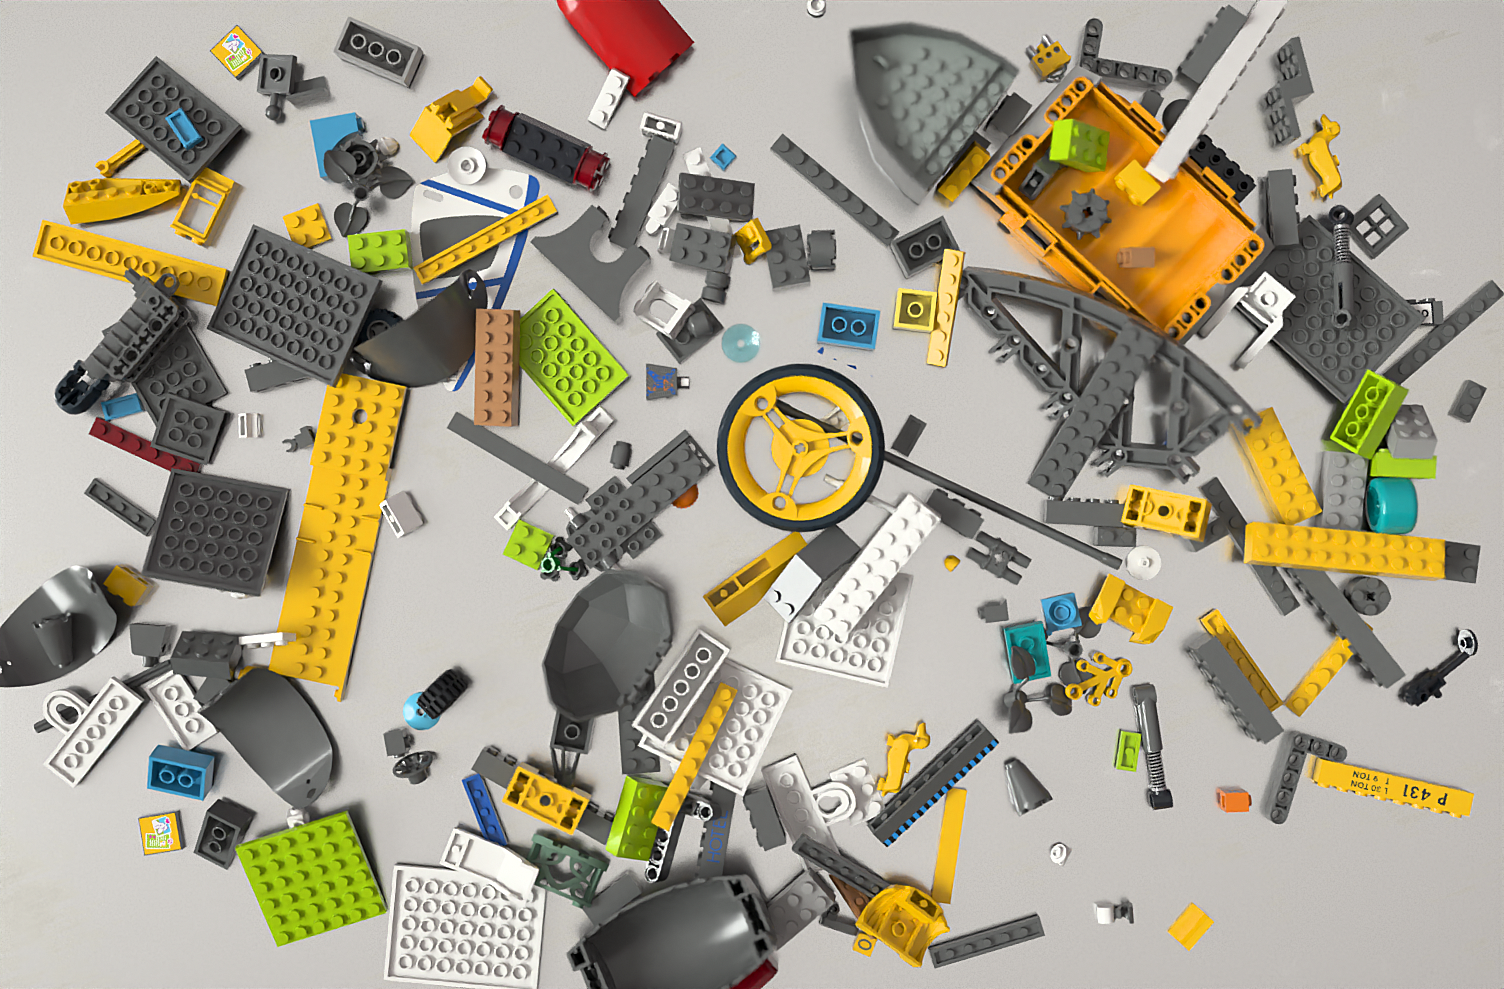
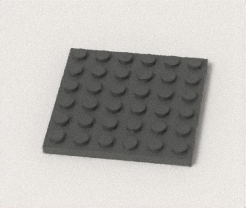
(215, 532)

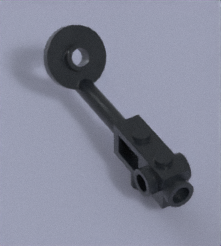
(1434, 680)

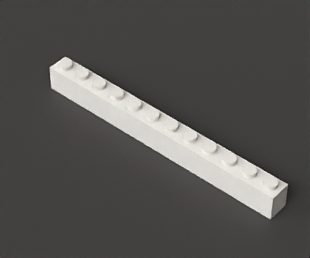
(1214, 89)

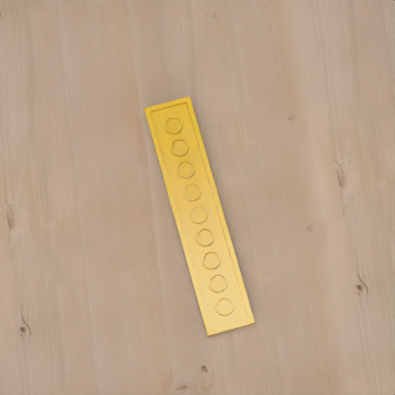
(113, 257)

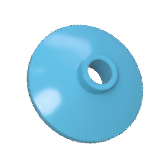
(411, 715)

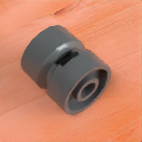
(715, 287)

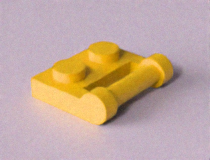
(748, 236)

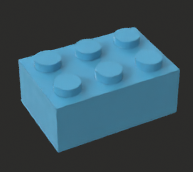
(848, 326)
(180, 772)

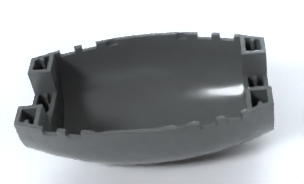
(680, 938)

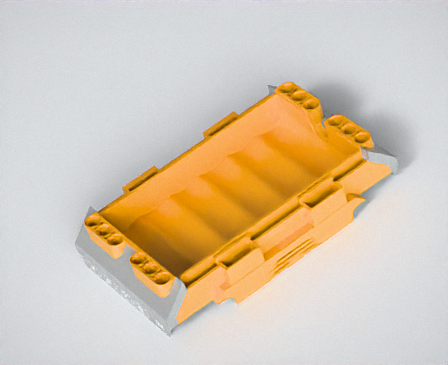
(1188, 220)

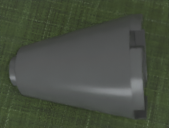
(56, 638)

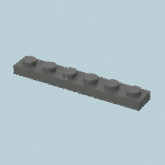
(838, 866)
(986, 942)

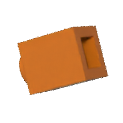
(1235, 800)

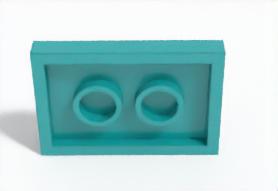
(1032, 639)

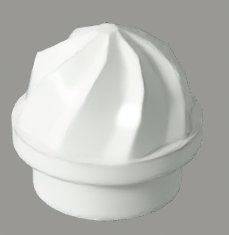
(387, 145)

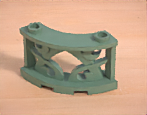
(588, 865)

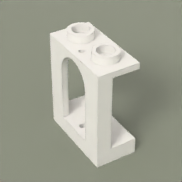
(679, 319)

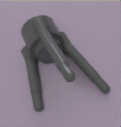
(564, 776)

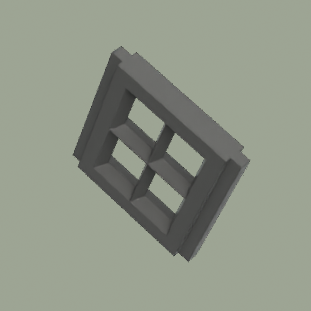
(1388, 238)

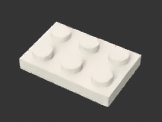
(868, 799)

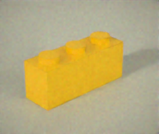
(963, 171)

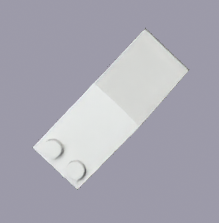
(491, 864)

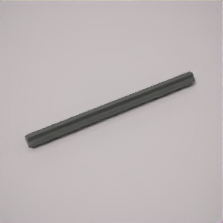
(130, 682)

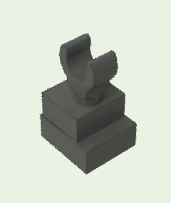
(303, 440)

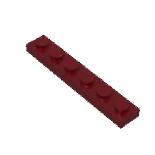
(140, 446)

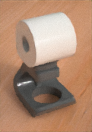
(1108, 913)

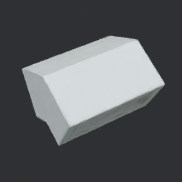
(666, 241)
(249, 425)

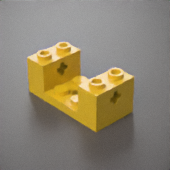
(1186, 517)
(565, 806)

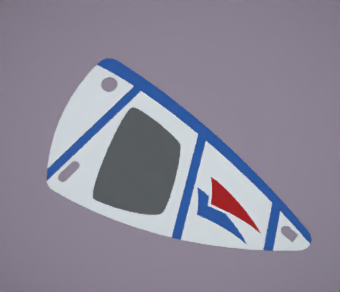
(459, 216)

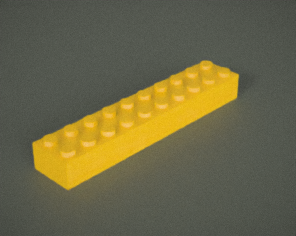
(1344, 551)

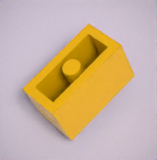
(1136, 183)
(128, 585)

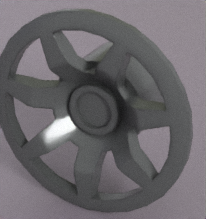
(414, 770)

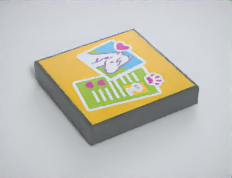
(237, 52)
(161, 833)

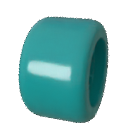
(1391, 505)

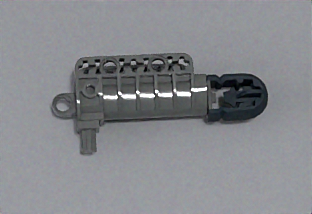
(126, 343)

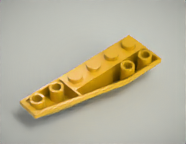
(115, 197)
(750, 583)

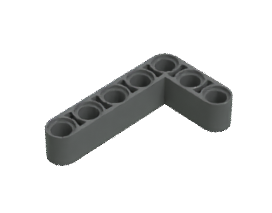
(1115, 66)
(1295, 770)
(669, 845)

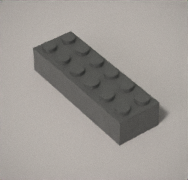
(1235, 688)

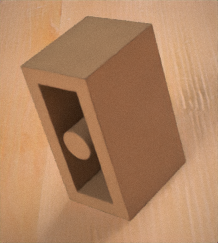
(1136, 257)

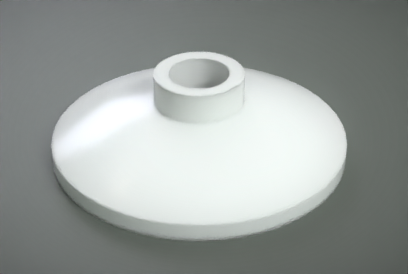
(459, 159)

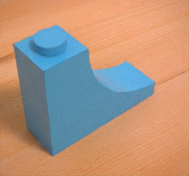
(331, 132)

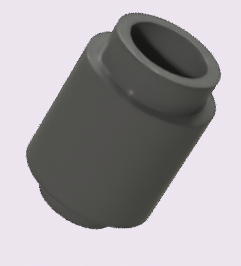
(621, 455)

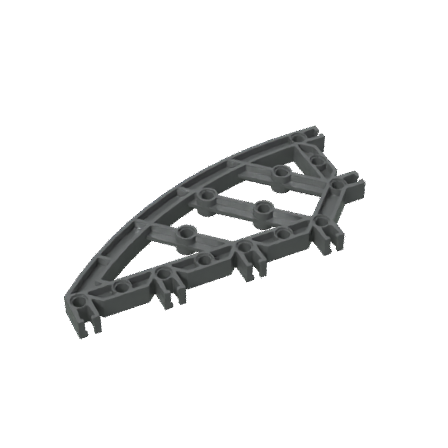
(1076, 304)

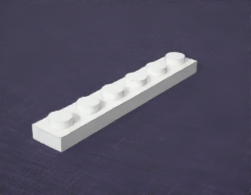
(697, 165)

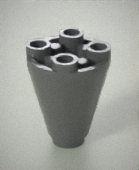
(1025, 788)

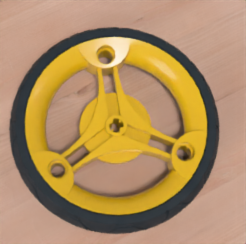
(862, 419)

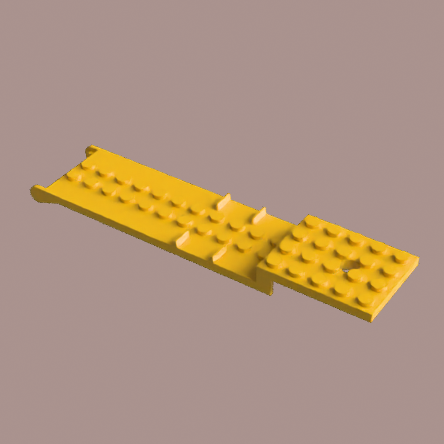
(338, 530)

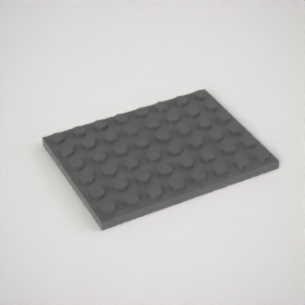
(294, 305)
(1307, 332)

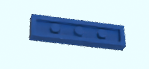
(484, 809)

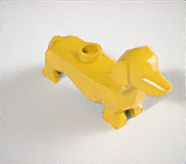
(1322, 159)
(898, 758)

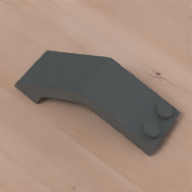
(809, 571)

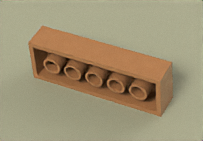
(497, 367)

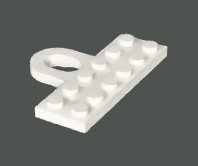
(92, 732)
(800, 804)

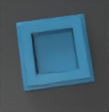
(723, 157)

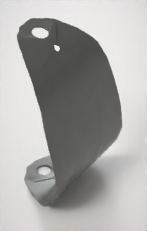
(274, 734)

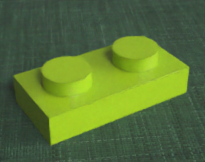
(1128, 751)

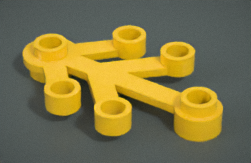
(1101, 678)

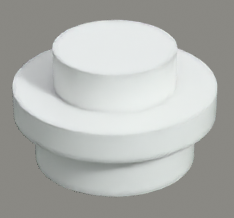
(816, 7)

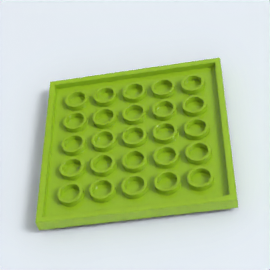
(311, 878)

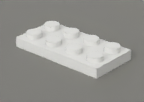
(176, 705)

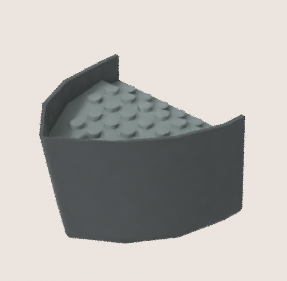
(924, 97)

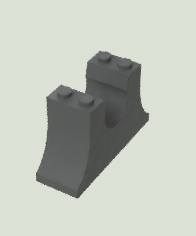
(600, 281)

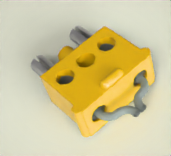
(1049, 65)

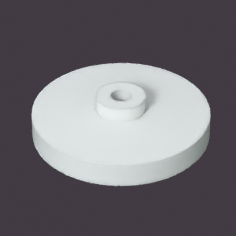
(1143, 562)

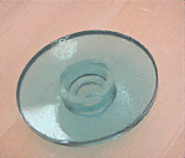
(736, 333)

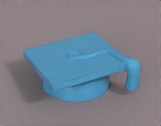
(1061, 613)

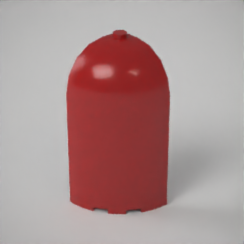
(629, 35)

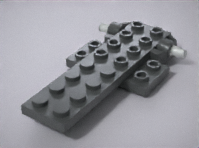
(623, 517)

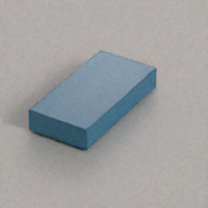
(184, 128)
(122, 407)

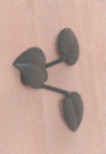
(341, 165)
(1069, 672)
(1019, 716)

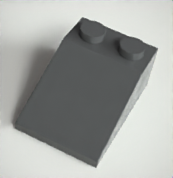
(221, 832)

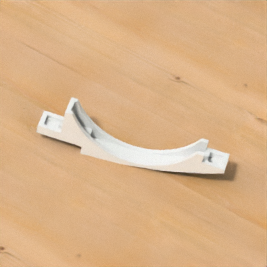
(573, 449)

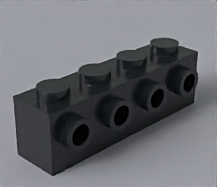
(1208, 155)

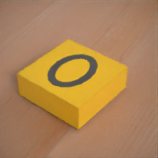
(864, 944)

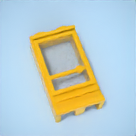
(204, 207)

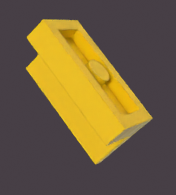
(1190, 926)

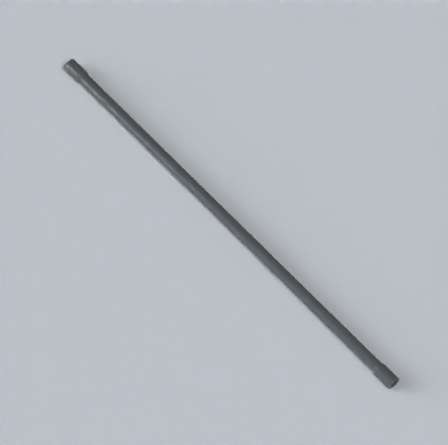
(1105, 558)

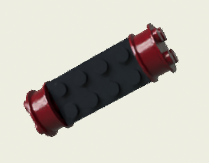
(546, 148)

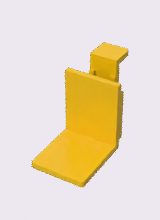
(449, 117)

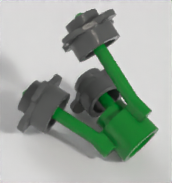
(551, 564)

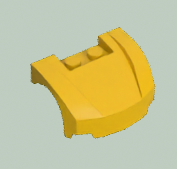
(904, 921)

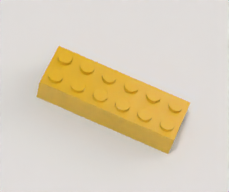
(1278, 469)

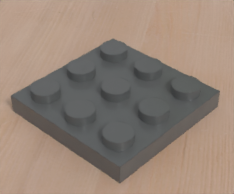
(187, 428)

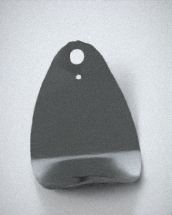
(429, 341)
(63, 593)

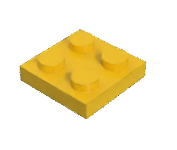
(308, 226)

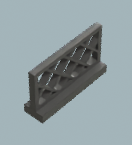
(684, 436)

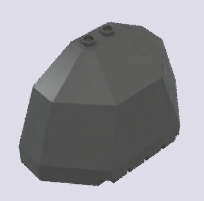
(607, 644)

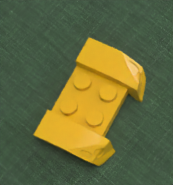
(1131, 610)

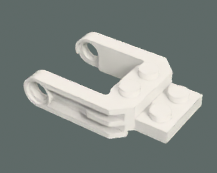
(1264, 300)

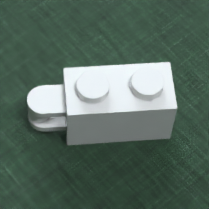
(662, 210)

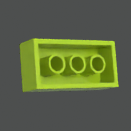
(1369, 414)
(632, 830)

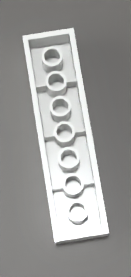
(877, 565)

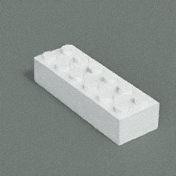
(681, 688)

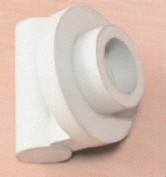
(1060, 854)

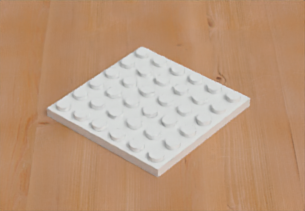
(865, 652)
(742, 733)

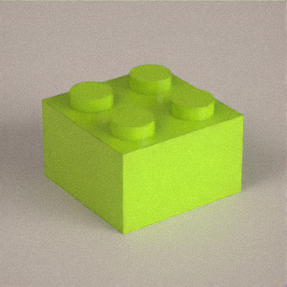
(529, 544)

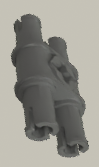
(1000, 568)

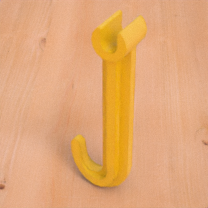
(107, 167)

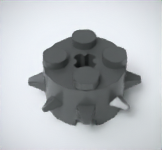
(372, 159)
(1076, 219)

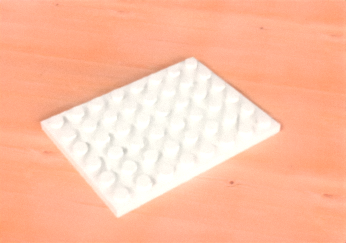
(461, 931)

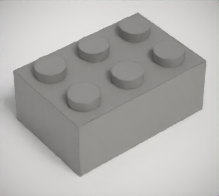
(1411, 434)

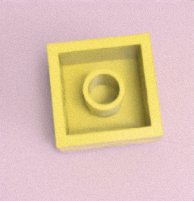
(914, 310)

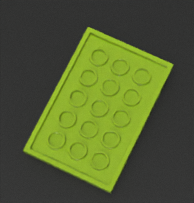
(566, 358)

